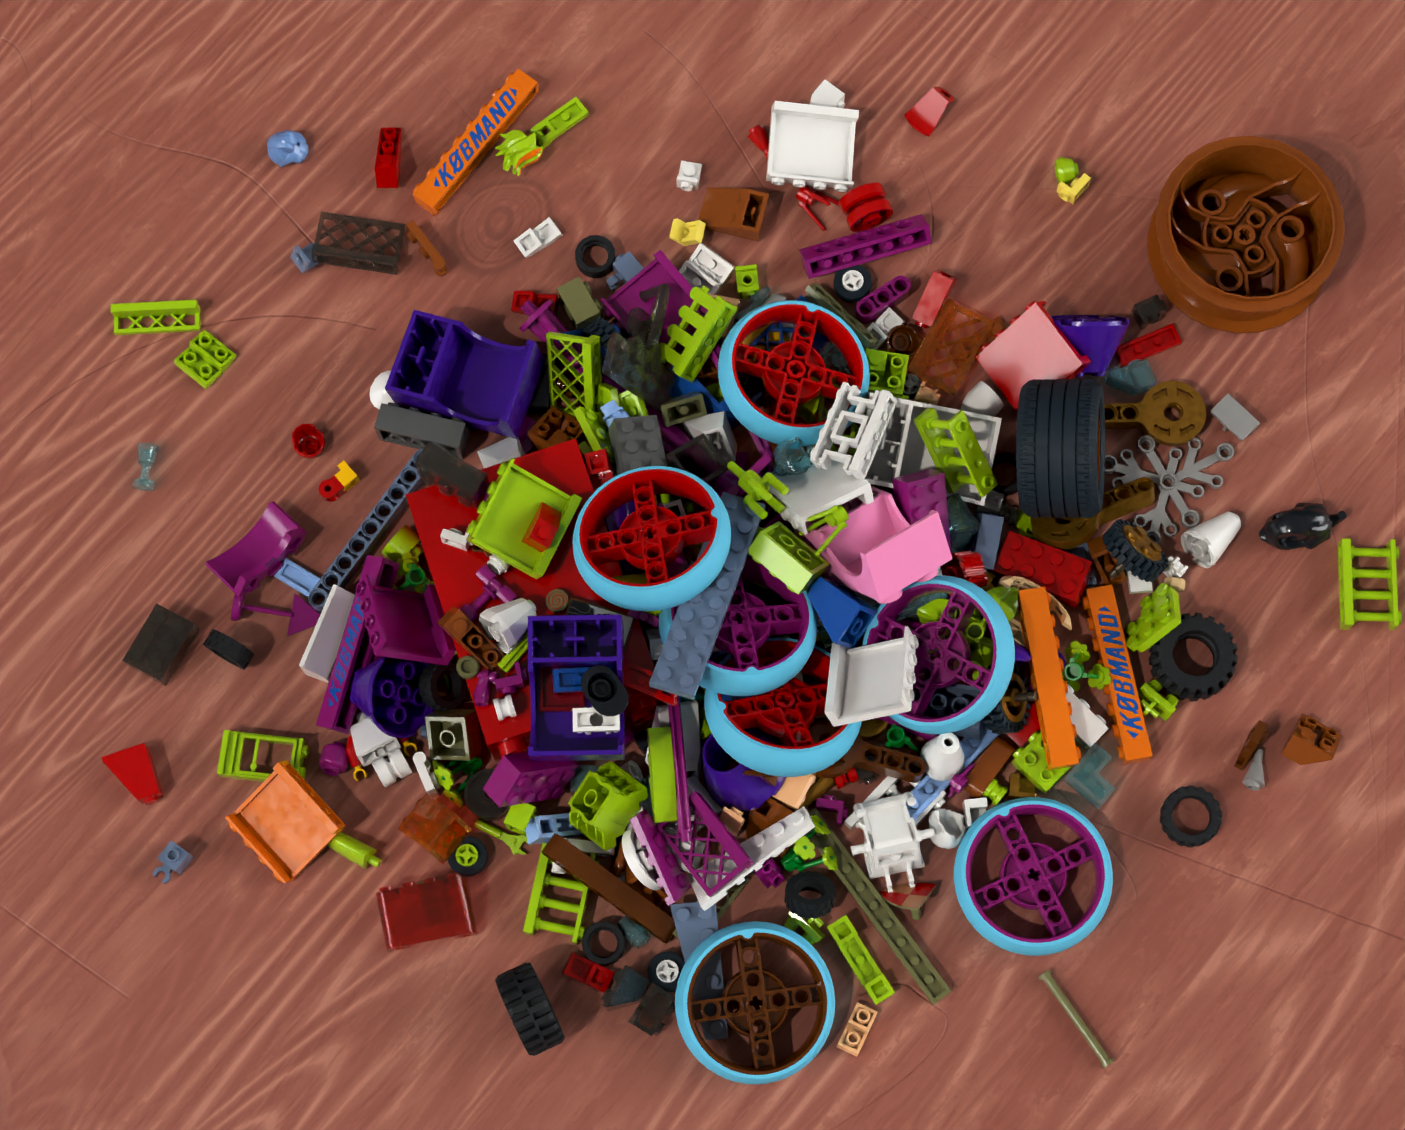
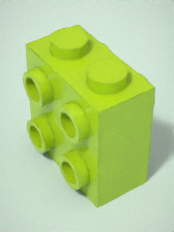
(1033, 764)

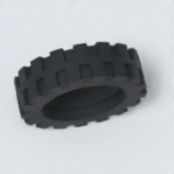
(1205, 798)

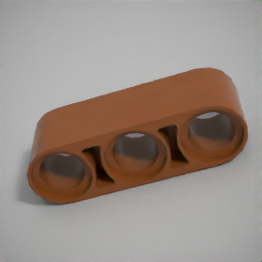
(988, 767)

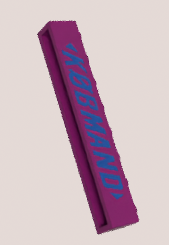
(353, 653)

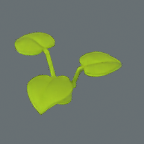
(1006, 599)

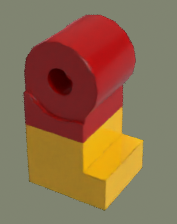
(338, 484)

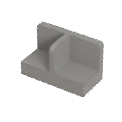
(1235, 417)

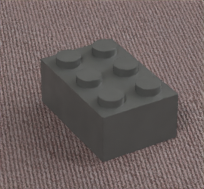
(636, 443)

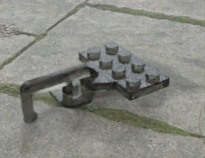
(638, 361)

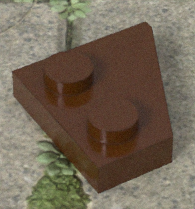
(1255, 739)

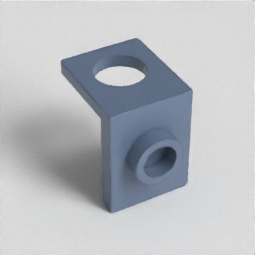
(303, 258)

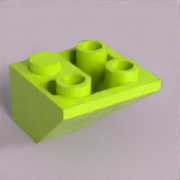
(887, 371)

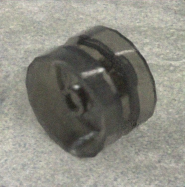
(475, 798)

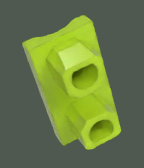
(1154, 702)
(810, 926)

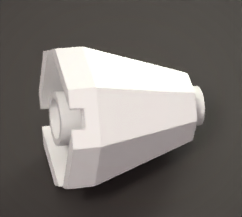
(507, 622)

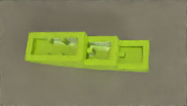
(662, 774)

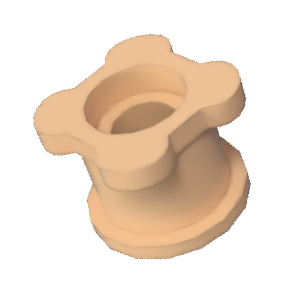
(927, 395)

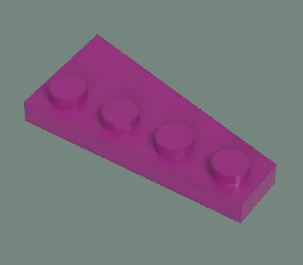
(659, 856)

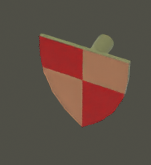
(908, 897)

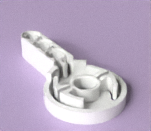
(635, 854)

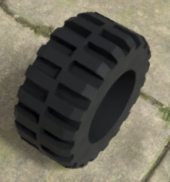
(1195, 686)
(529, 1009)

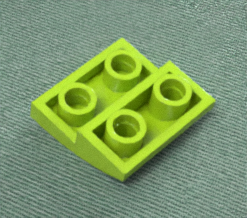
(205, 359)

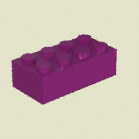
(919, 494)
(526, 781)

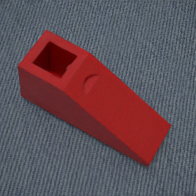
(388, 158)

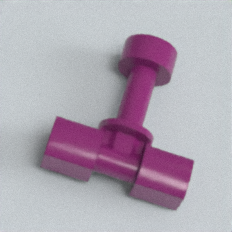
(492, 589)

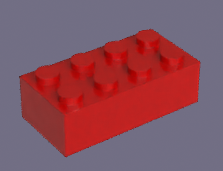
(1046, 566)

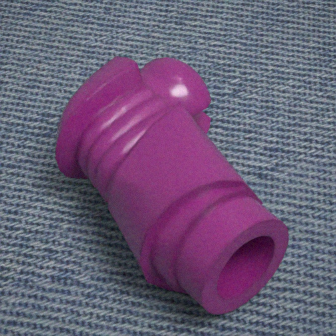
(483, 688)

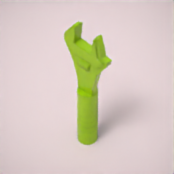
(513, 841)

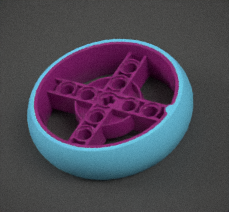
(743, 625)
(991, 682)
(1062, 933)

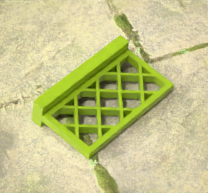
(591, 370)

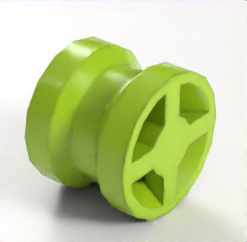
(995, 792)

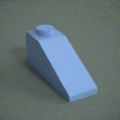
(542, 828)

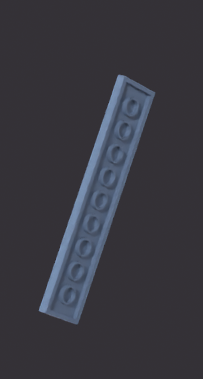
(701, 618)

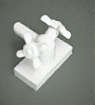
(589, 721)

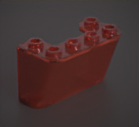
(426, 911)

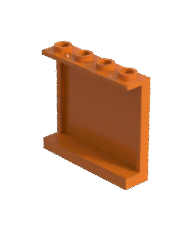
(285, 822)

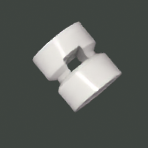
(392, 767)

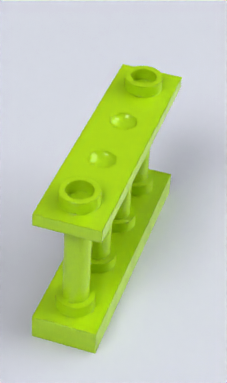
(944, 457)
(1348, 594)
(538, 901)

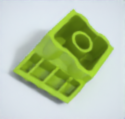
(605, 804)

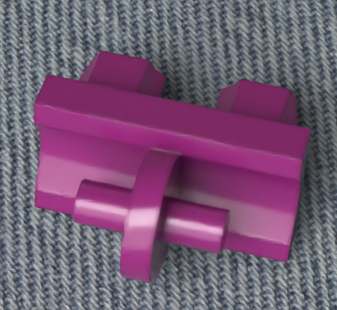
(770, 874)

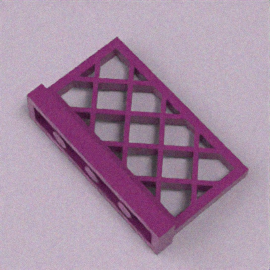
(722, 835)

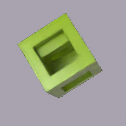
(746, 273)

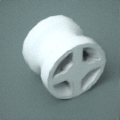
(504, 707)

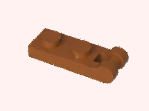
(426, 248)

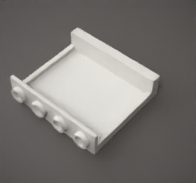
(811, 146)
(818, 491)
(871, 680)

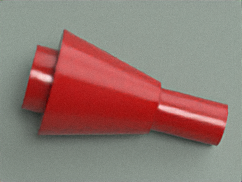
(760, 138)

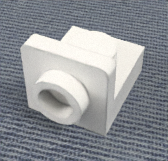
(689, 176)
(455, 538)

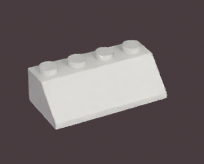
(327, 635)

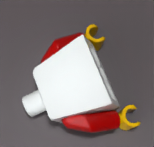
(369, 744)

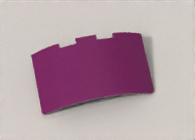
(259, 551)

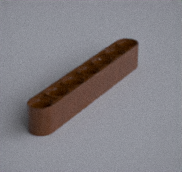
(609, 887)

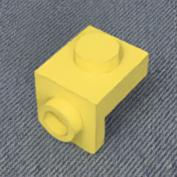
(687, 233)

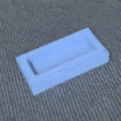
(297, 577)

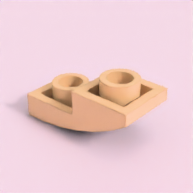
(732, 819)
(857, 1029)

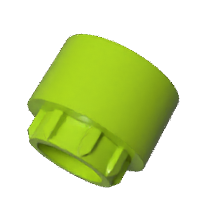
(403, 541)

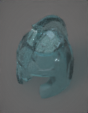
(791, 458)

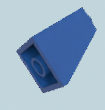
(840, 611)

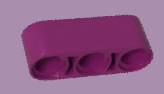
(878, 308)

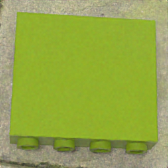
(509, 513)

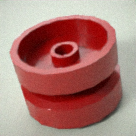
(866, 207)

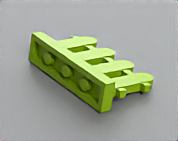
(705, 337)

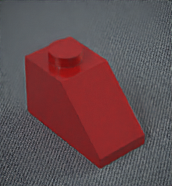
(542, 528)

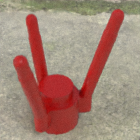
(809, 196)

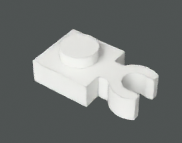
(1175, 568)

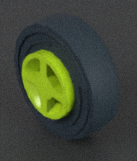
(459, 859)

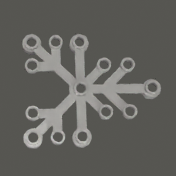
(1190, 471)

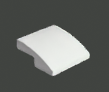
(706, 269)

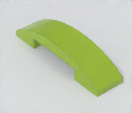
(860, 960)

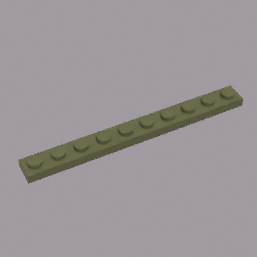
(882, 917)

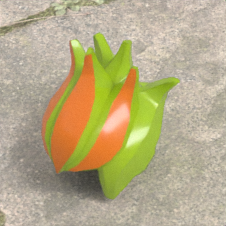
(519, 150)

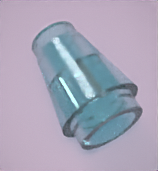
(634, 933)

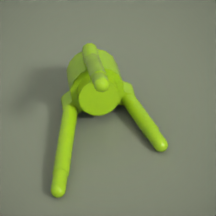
(834, 516)

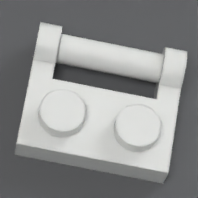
(428, 779)

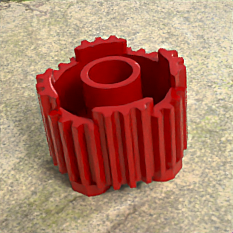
(966, 566)

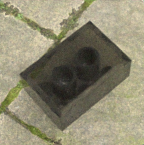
(452, 475)
(160, 644)

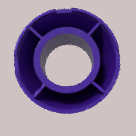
(731, 786)

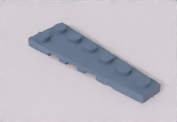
(693, 927)

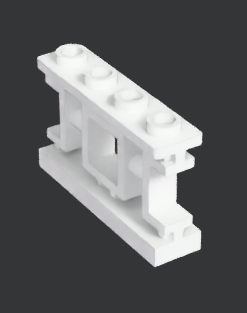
(867, 438)

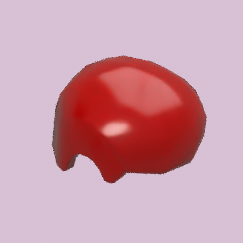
(308, 441)

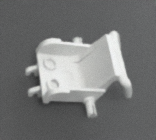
(890, 838)

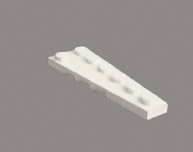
(759, 848)

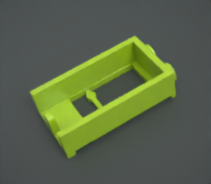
(232, 751)

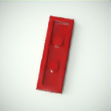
(1148, 345)

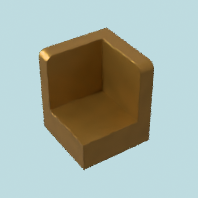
(1019, 787)

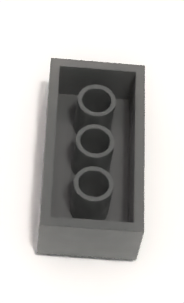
(415, 429)

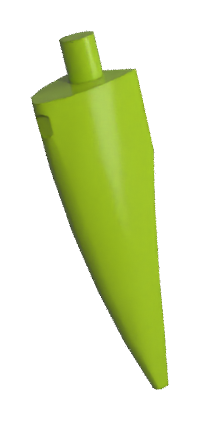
(355, 850)

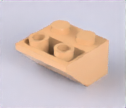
(794, 791)

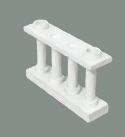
(889, 788)

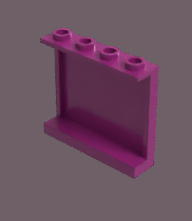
(656, 273)
(405, 623)

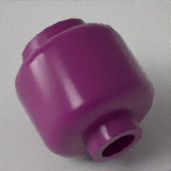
(334, 759)

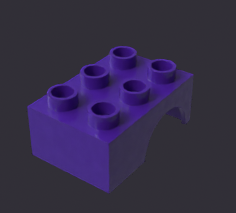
(464, 375)
(572, 643)

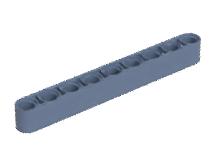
(369, 540)

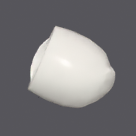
(982, 400)

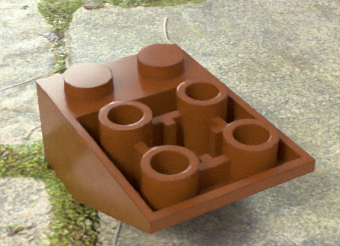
(735, 211)

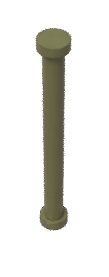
(1076, 1019)

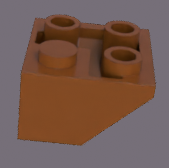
(555, 428)
(1311, 742)
(764, 817)

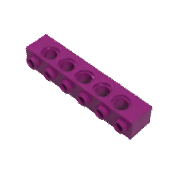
(865, 246)

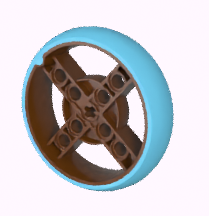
(746, 938)

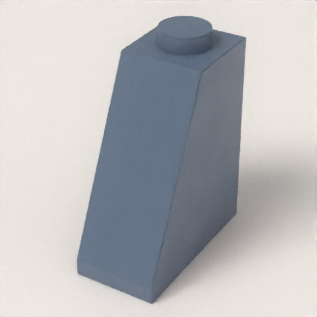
(987, 537)

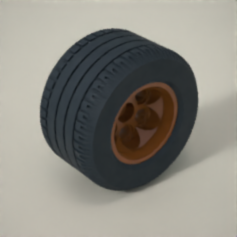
(1060, 448)

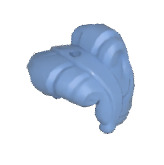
(287, 147)

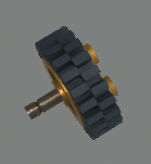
(1134, 551)
(1012, 709)

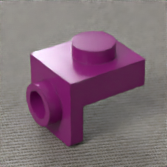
(509, 684)
(828, 803)

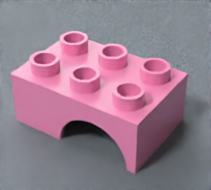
(880, 549)

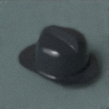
(604, 690)

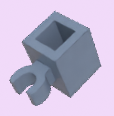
(625, 269)
(174, 859)

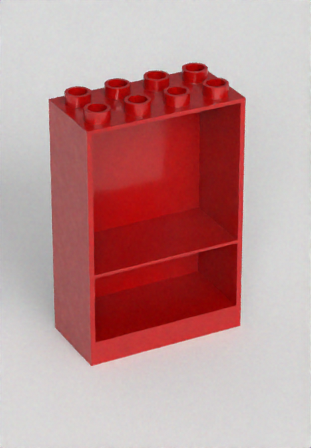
(457, 584)

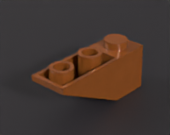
(471, 638)

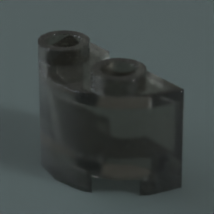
(652, 1010)

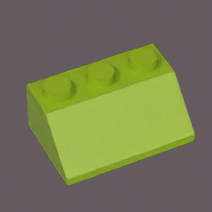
(787, 557)

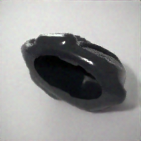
(1300, 527)

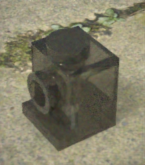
(1148, 311)

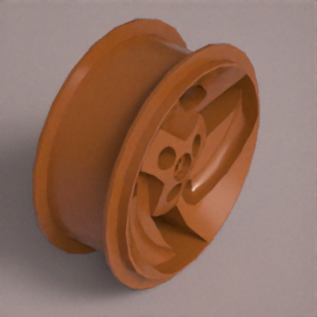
(1239, 175)

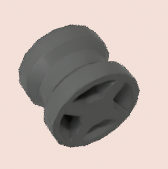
(913, 382)

